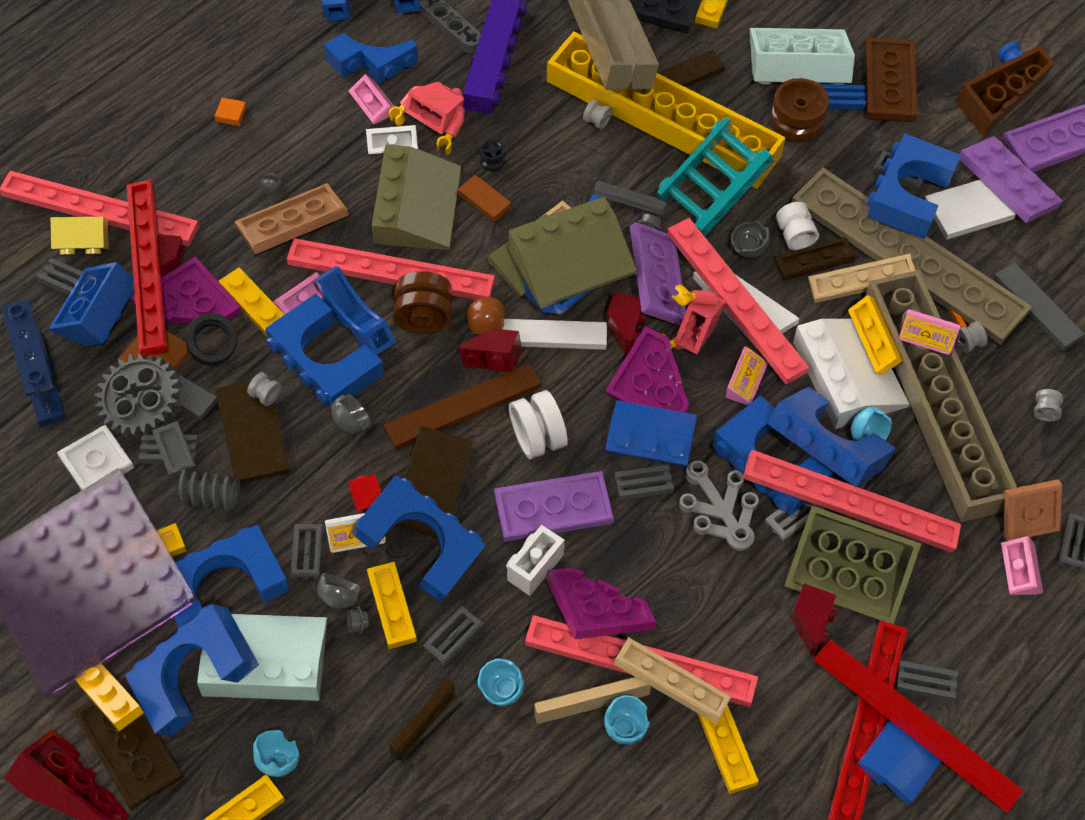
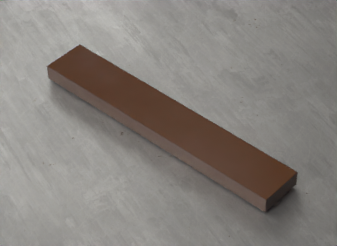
(463, 405)

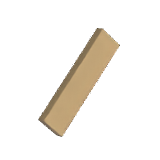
(856, 278)
(672, 680)
(588, 699)

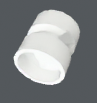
(797, 225)

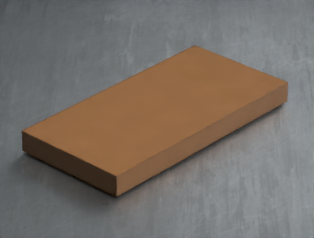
(291, 218)

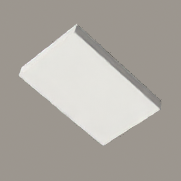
(968, 209)

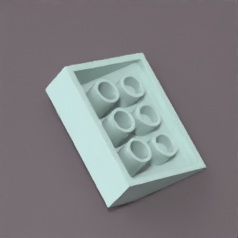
(801, 53)
(288, 659)

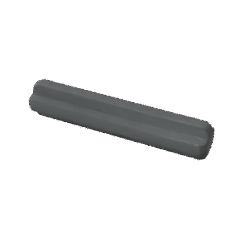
(630, 198)

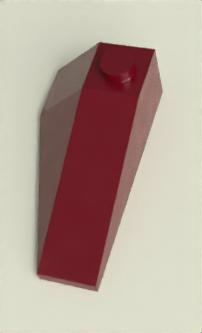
(55, 777)

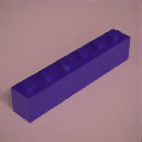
(493, 55)

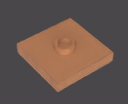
(1032, 510)

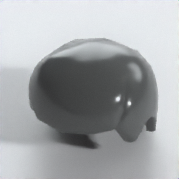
(750, 239)
(349, 415)
(337, 592)

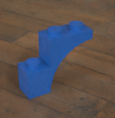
(380, 62)
(353, 312)

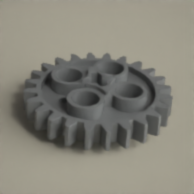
(138, 395)

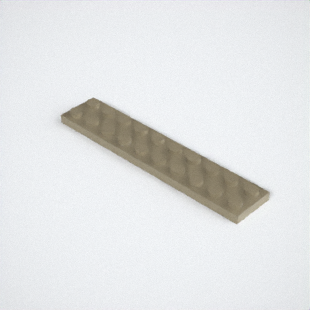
(946, 276)

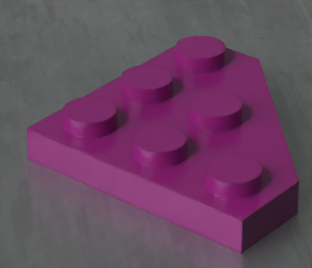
(194, 292)
(649, 375)
(597, 607)

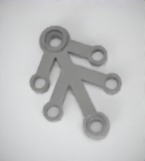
(720, 508)

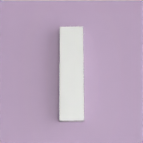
(559, 333)

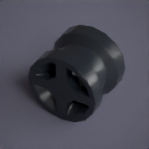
(496, 150)

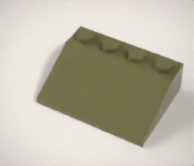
(415, 199)
(571, 252)
(854, 562)

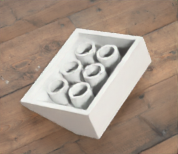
(844, 371)

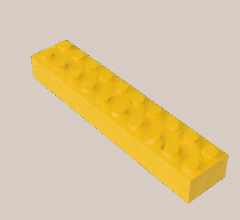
(665, 111)

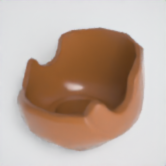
(485, 315)

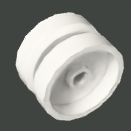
(538, 424)

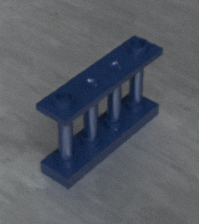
(33, 362)

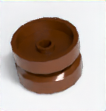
(799, 109)
(422, 302)

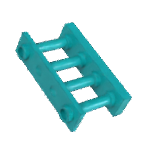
(740, 181)

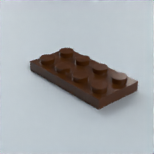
(890, 79)

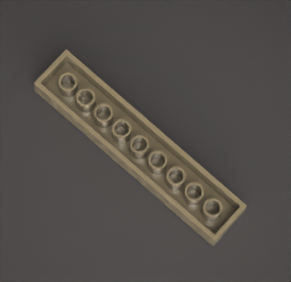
(945, 405)

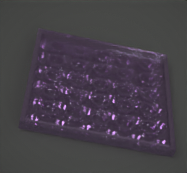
(87, 582)

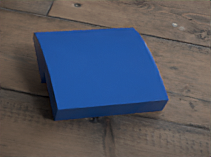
(899, 762)

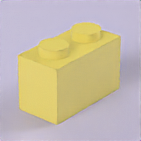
(79, 234)

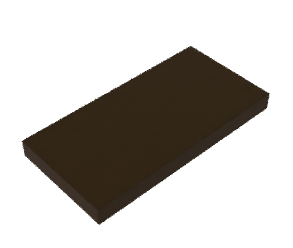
(251, 435)
(437, 471)
(131, 756)

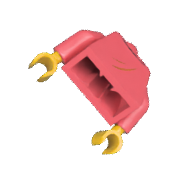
(435, 107)
(699, 318)

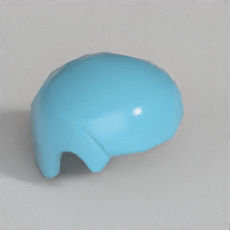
(871, 421)
(501, 682)
(626, 720)
(275, 754)

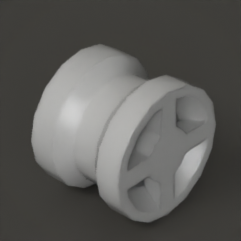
(597, 114)
(971, 337)
(264, 389)
(1048, 405)

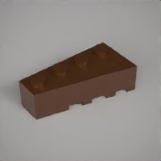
(1000, 90)

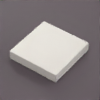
(94, 457)

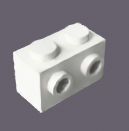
(537, 556)

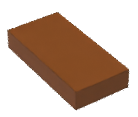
(484, 198)

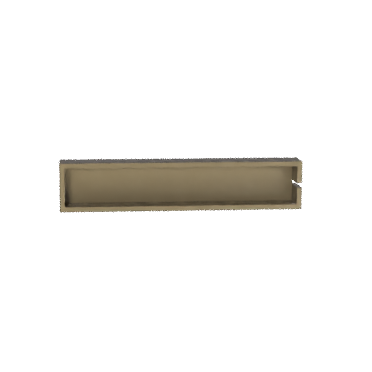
(616, 43)

